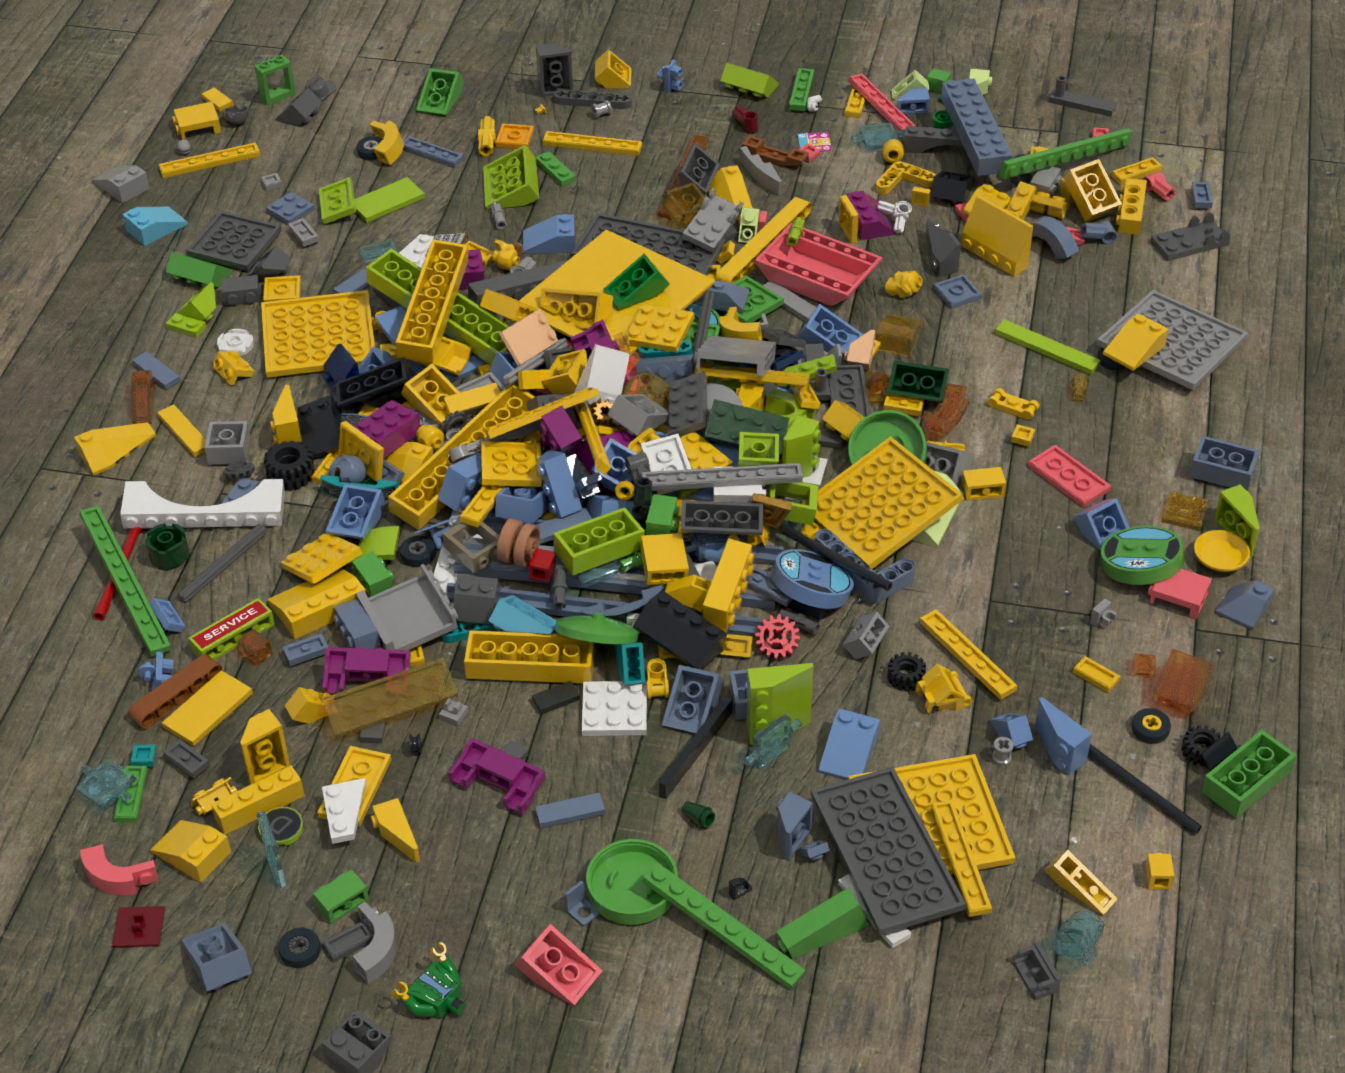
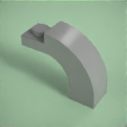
(379, 954)

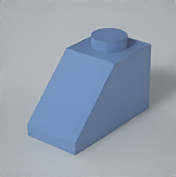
(914, 101)
(1013, 727)

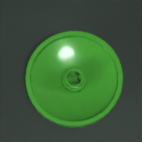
(596, 629)

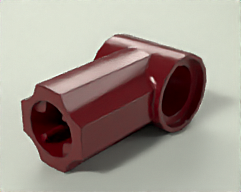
(746, 118)

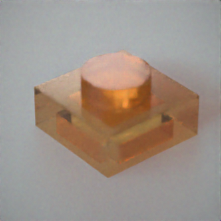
(956, 389)
(1144, 664)

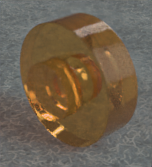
(877, 382)

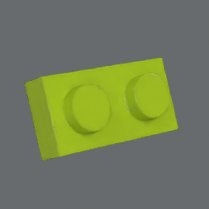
(186, 325)

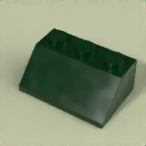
(918, 381)

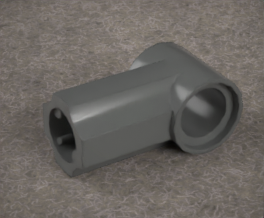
(636, 464)

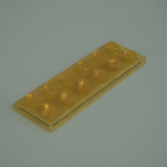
(389, 697)

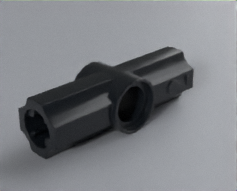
(642, 500)

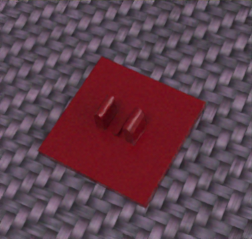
(138, 927)

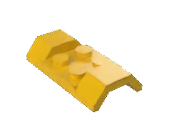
(451, 356)

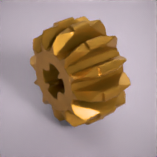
(598, 409)

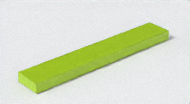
(1047, 347)

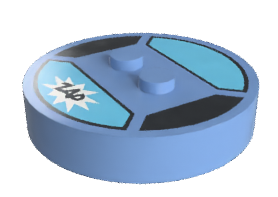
(812, 579)

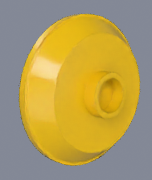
(1221, 550)

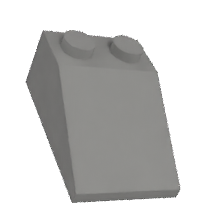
(123, 182)
(637, 413)

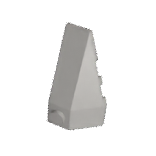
(948, 461)

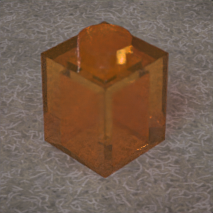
(255, 647)

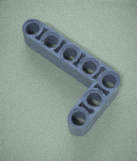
(900, 573)

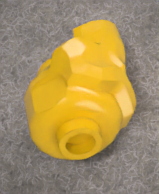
(505, 255)
(903, 284)
(430, 436)

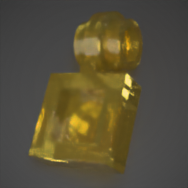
(623, 343)

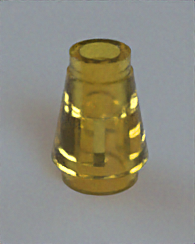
(1079, 386)

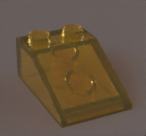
(898, 334)

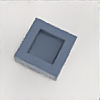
(814, 850)

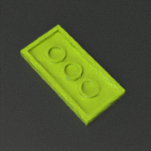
(388, 199)

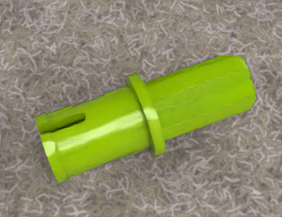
(795, 232)

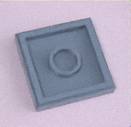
(957, 291)

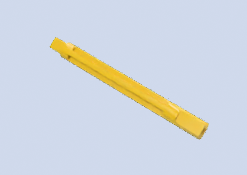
(593, 438)

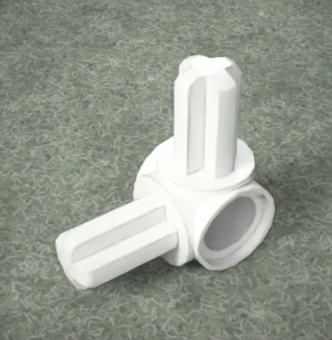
(899, 213)

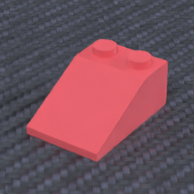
(558, 966)

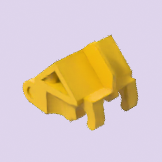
(942, 690)

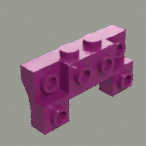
(598, 335)
(361, 665)
(500, 770)

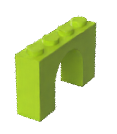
(786, 405)

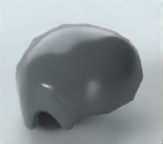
(235, 115)

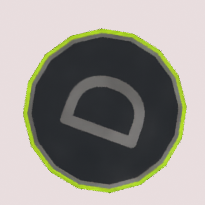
(285, 825)

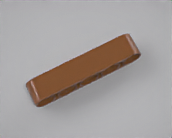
(173, 691)

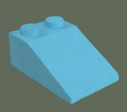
(152, 223)
(518, 616)

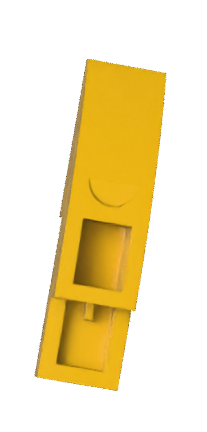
(1021, 200)

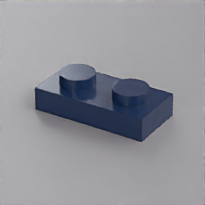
(788, 359)

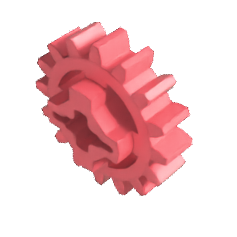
(772, 630)

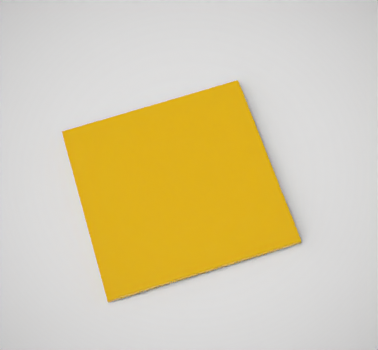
(600, 264)

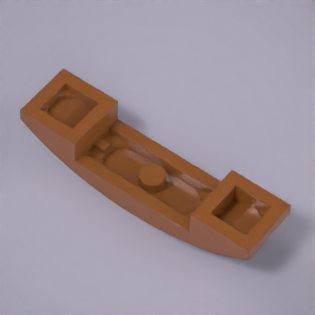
(773, 155)

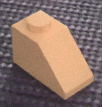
(861, 350)

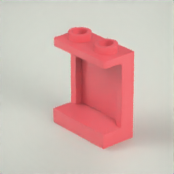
(1183, 589)

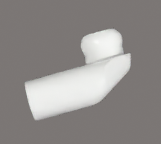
(812, 102)

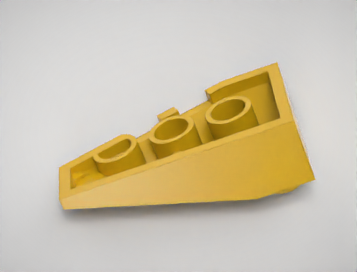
(409, 457)

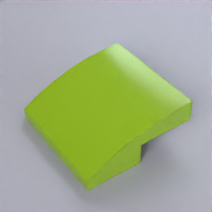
(382, 542)

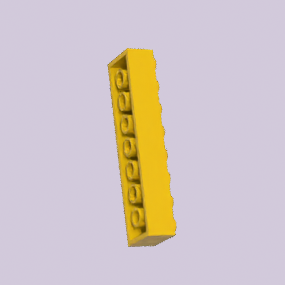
(432, 301)

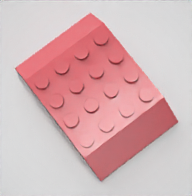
(816, 266)

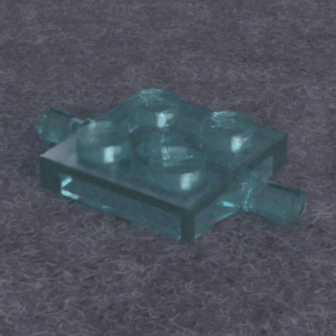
(876, 135)
(772, 741)
(106, 783)

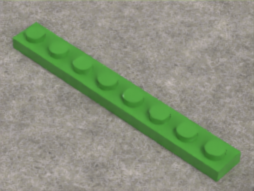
(724, 926)

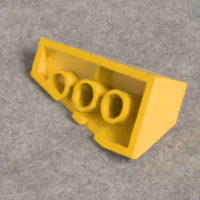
(731, 187)
(577, 306)
(106, 445)

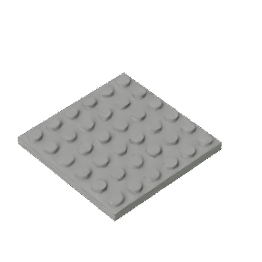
(1193, 343)

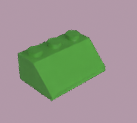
(196, 270)

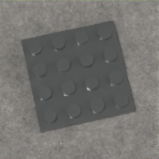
(234, 240)

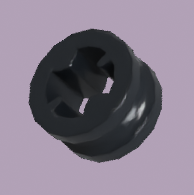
(415, 743)

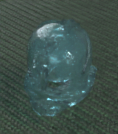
(1085, 931)

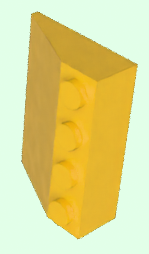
(998, 236)
(312, 605)

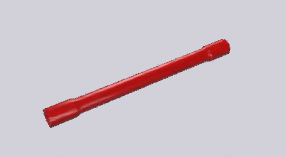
(104, 604)

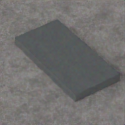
(849, 386)

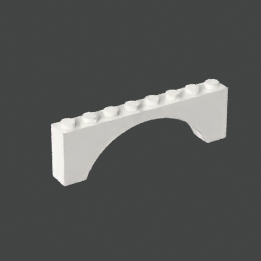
(147, 509)

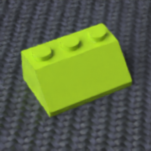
(748, 81)
(802, 445)

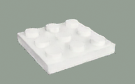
(614, 708)

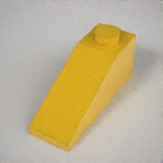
(395, 828)
(1080, 882)

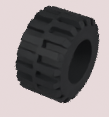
(290, 462)

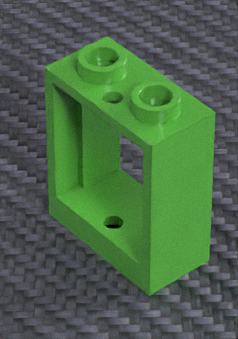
(280, 91)

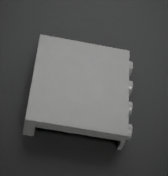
(737, 350)
(410, 612)

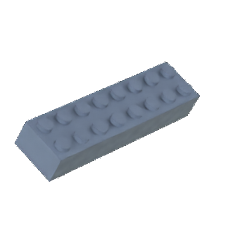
(975, 126)

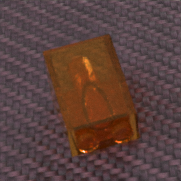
(1183, 682)

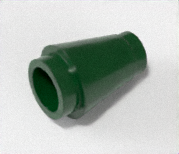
(699, 814)

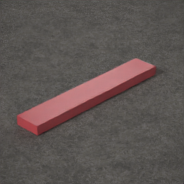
(880, 102)

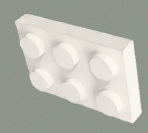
(666, 455)

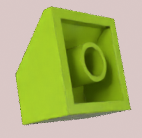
(758, 449)

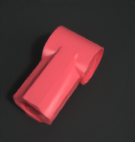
(1157, 183)

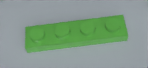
(801, 89)

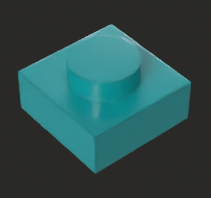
(144, 755)

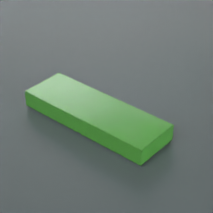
(130, 810)

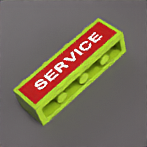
(224, 634)

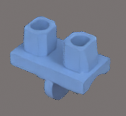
(669, 75)
(155, 671)

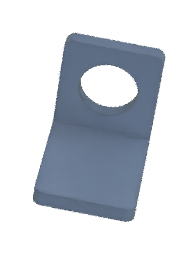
(575, 901)

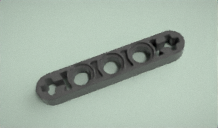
(583, 98)

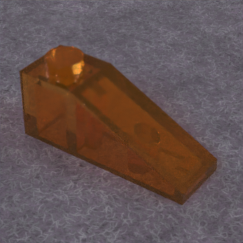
(142, 396)

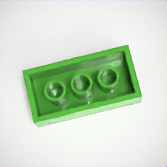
(1248, 773)

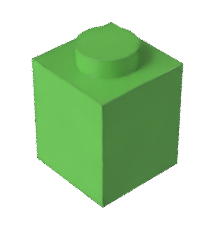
(936, 78)

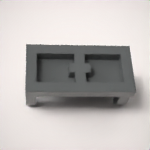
(1037, 971)

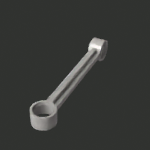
(464, 451)

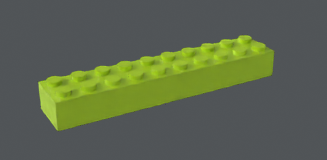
(467, 321)

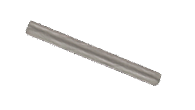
(533, 363)

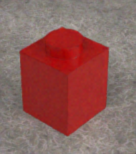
(542, 565)

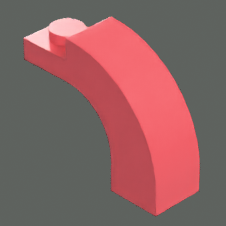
(116, 879)

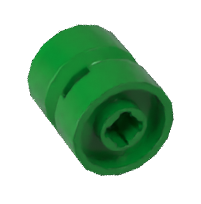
(941, 120)

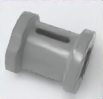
(601, 109)
(1002, 754)

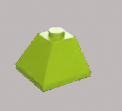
(200, 304)

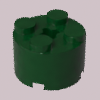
(167, 546)

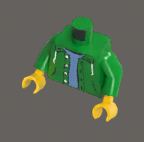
(434, 990)

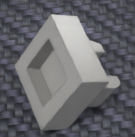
(1102, 613)
(453, 712)

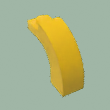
(392, 144)
(733, 328)

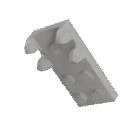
(712, 222)

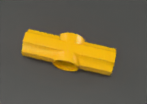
(486, 136)

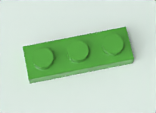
(555, 168)

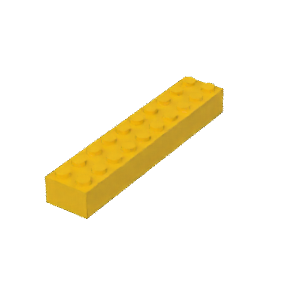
(418, 496)

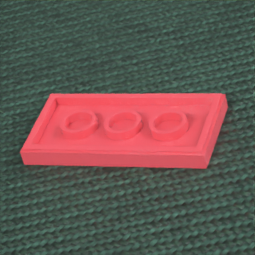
(1069, 476)

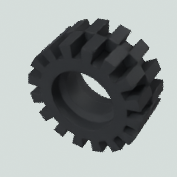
(905, 662)
(1194, 736)

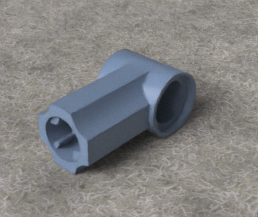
(1102, 231)

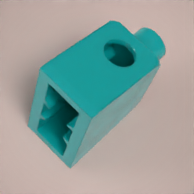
(630, 660)

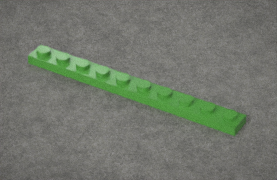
(1065, 153)
(125, 581)

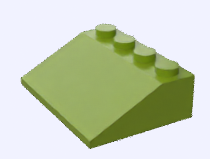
(511, 179)
(778, 692)

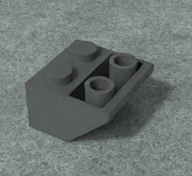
(357, 1045)

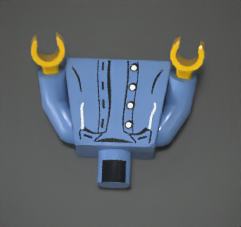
(708, 545)

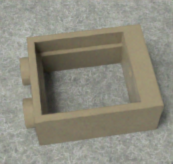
(462, 532)

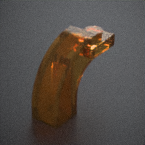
(947, 416)

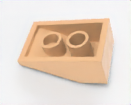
(528, 336)

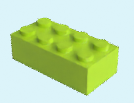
(598, 541)

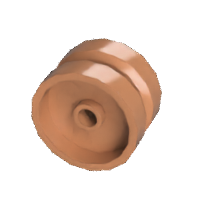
(518, 542)

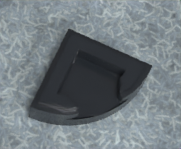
(739, 887)

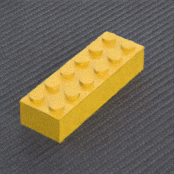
(528, 657)

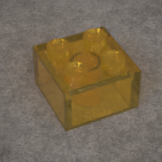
(683, 203)

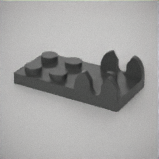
(1191, 239)

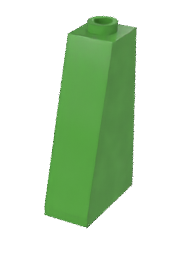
(823, 925)

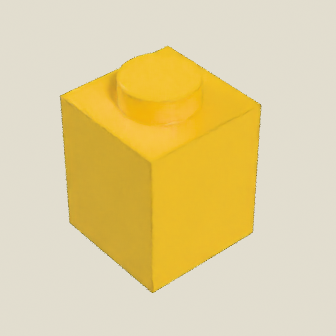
(1159, 871)

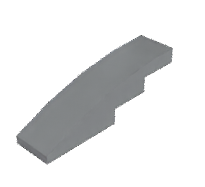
(760, 171)

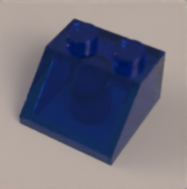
(339, 367)

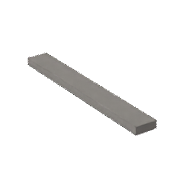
(725, 476)

